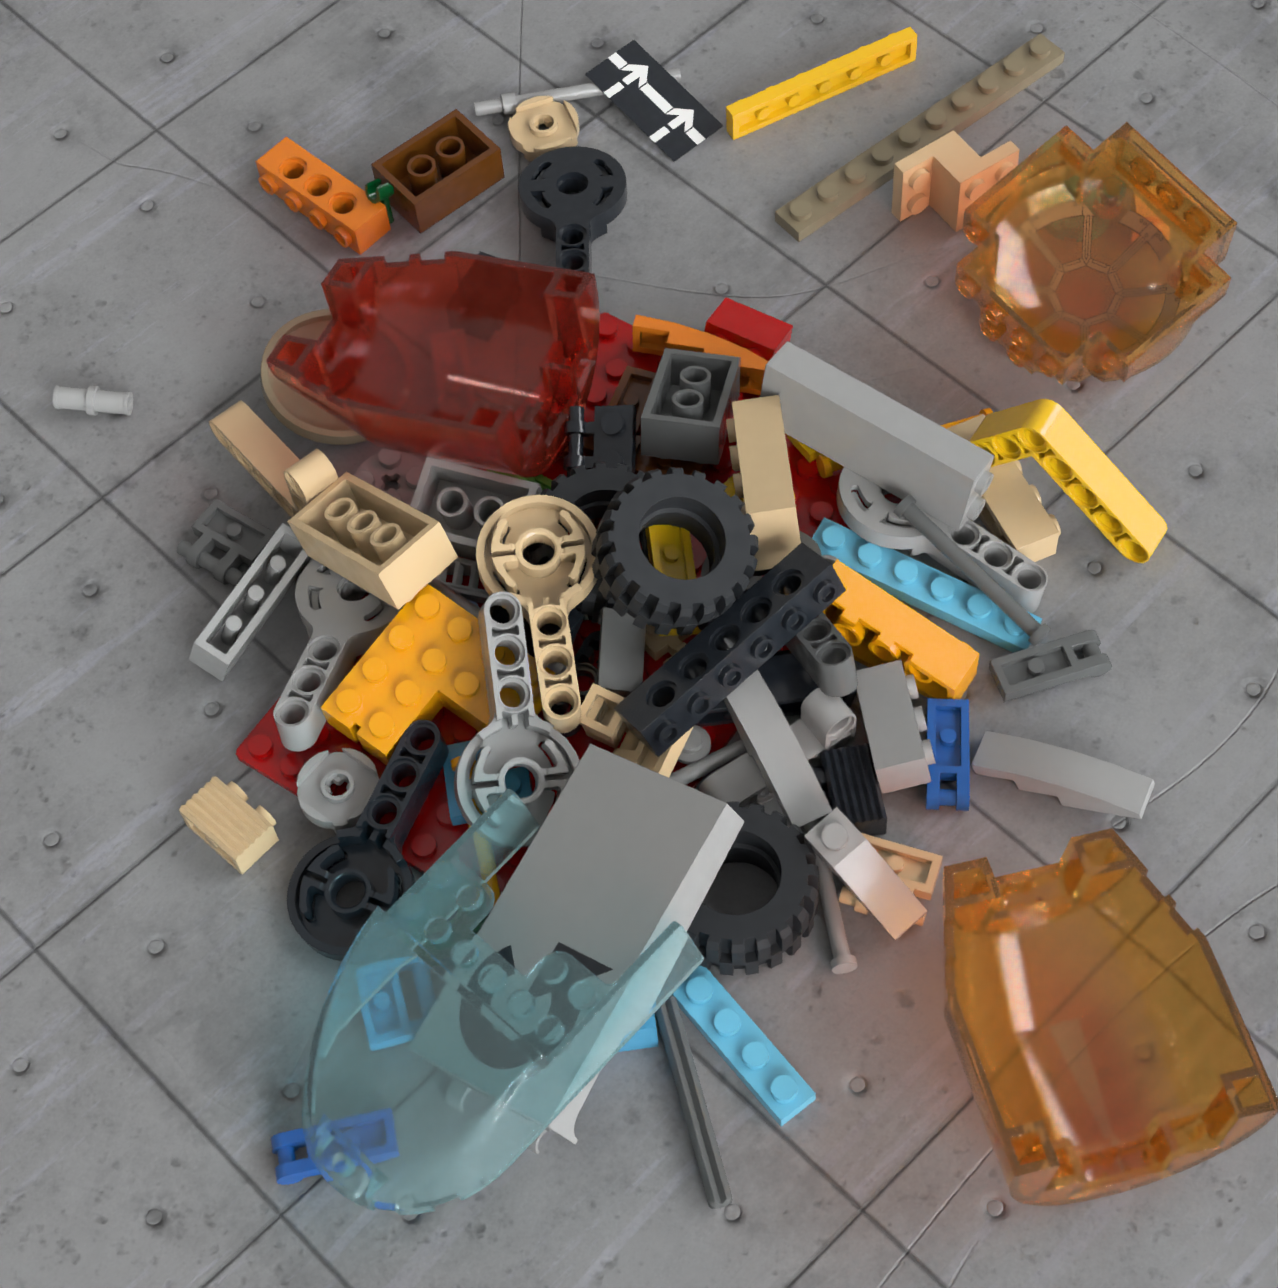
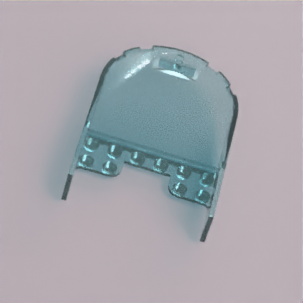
(445, 1056)

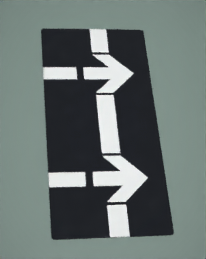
(654, 100)

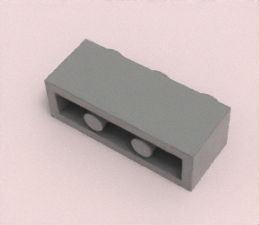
(894, 726)

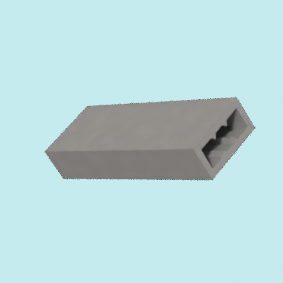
(878, 437)

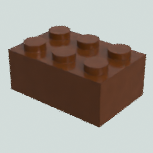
(439, 170)

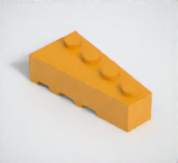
(889, 631)

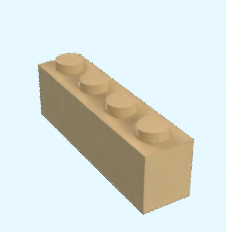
(1014, 507)

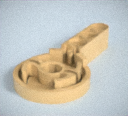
(543, 587)

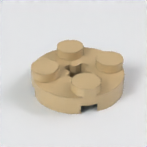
(540, 110)

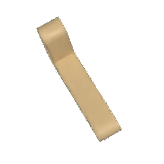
(269, 461)

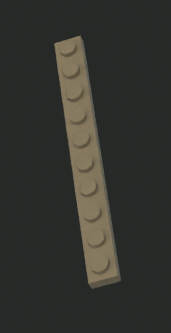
(954, 112)

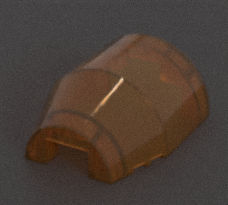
(1093, 1025)

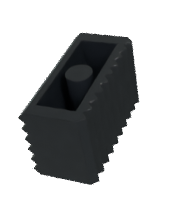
(853, 787)

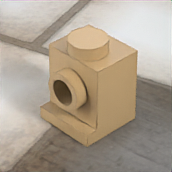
(600, 717)

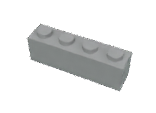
(250, 604)

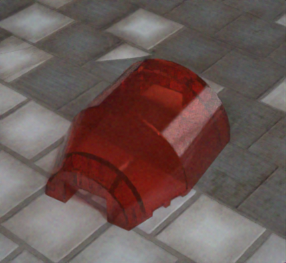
(452, 357)

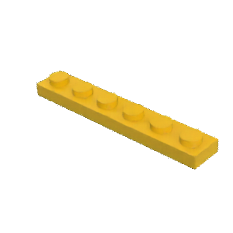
(821, 83)

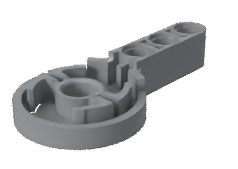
(1008, 567)
(337, 636)
(512, 731)

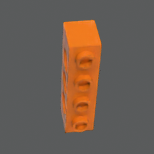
(322, 196)

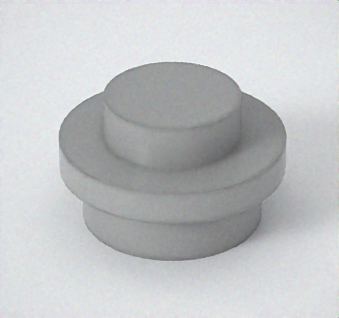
(696, 746)

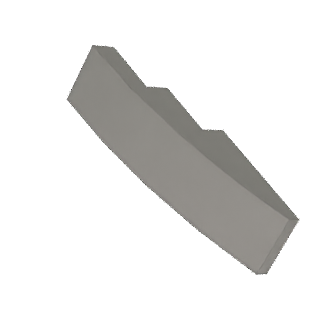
(776, 751)
(1060, 772)

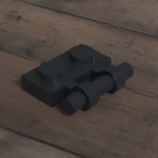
(613, 437)

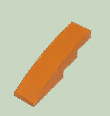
(655, 335)

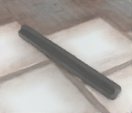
(693, 1105)

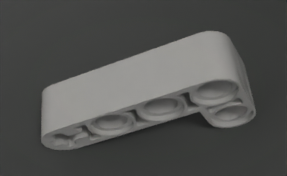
(823, 725)

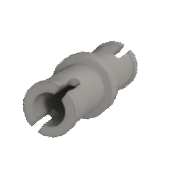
(93, 400)

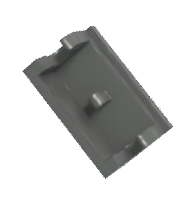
(620, 653)

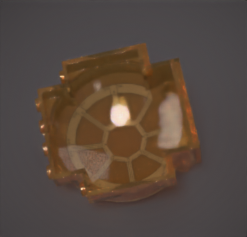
(1093, 257)

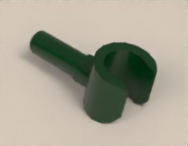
(380, 193)

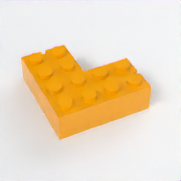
(415, 668)

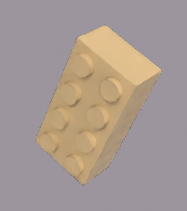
(764, 476)
(373, 539)

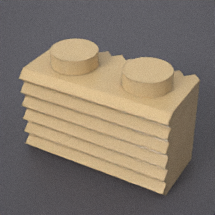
(230, 824)

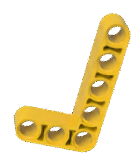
(1080, 470)

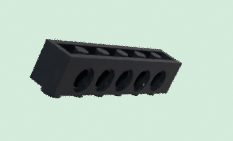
(730, 649)

